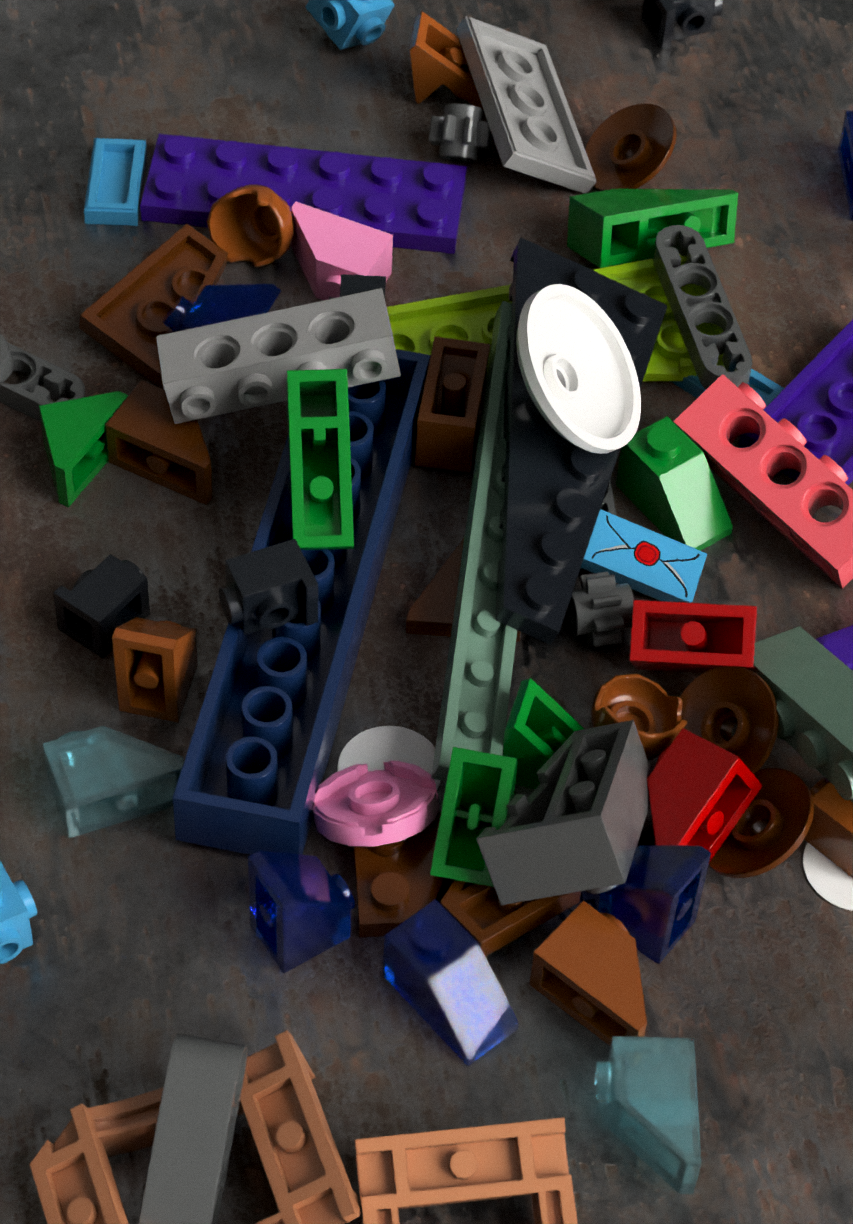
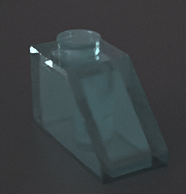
(108, 778)
(654, 1104)

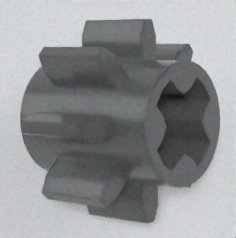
(460, 133)
(600, 609)

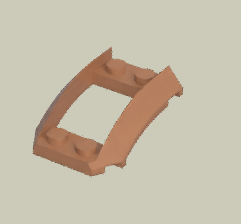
(282, 1115)
(466, 1168)

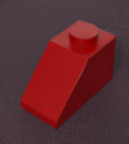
(692, 636)
(698, 793)

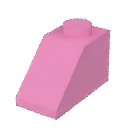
(337, 246)

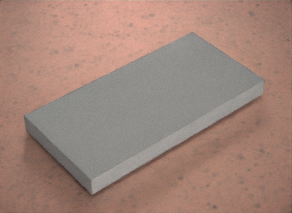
(525, 105)

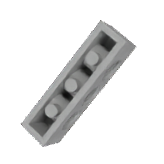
(248, 358)

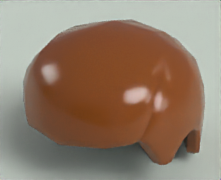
(251, 224)
(645, 702)

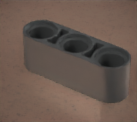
(194, 1131)

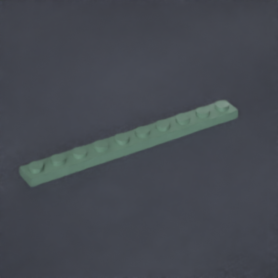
(480, 647)

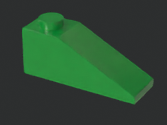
(624, 223)
(320, 459)

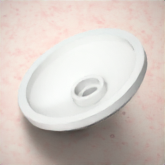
(578, 369)

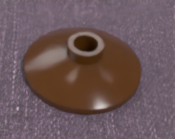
(631, 147)
(732, 697)
(768, 828)

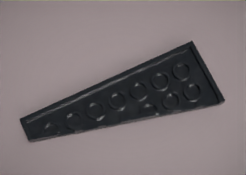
(550, 483)

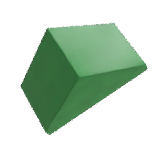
(77, 440)
(535, 731)
(474, 799)

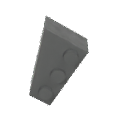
(579, 821)

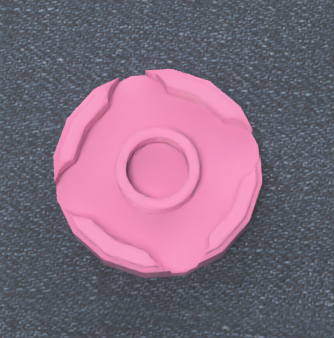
(375, 805)

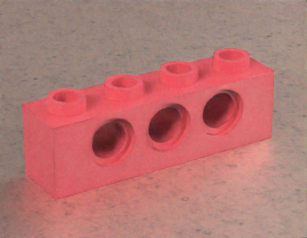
(729, 411)

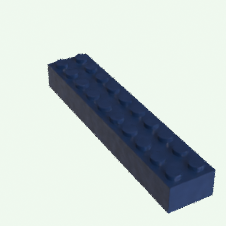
(283, 689)

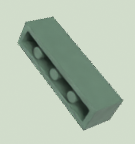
(812, 702)

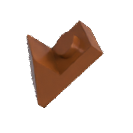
(439, 60)

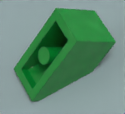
(673, 485)

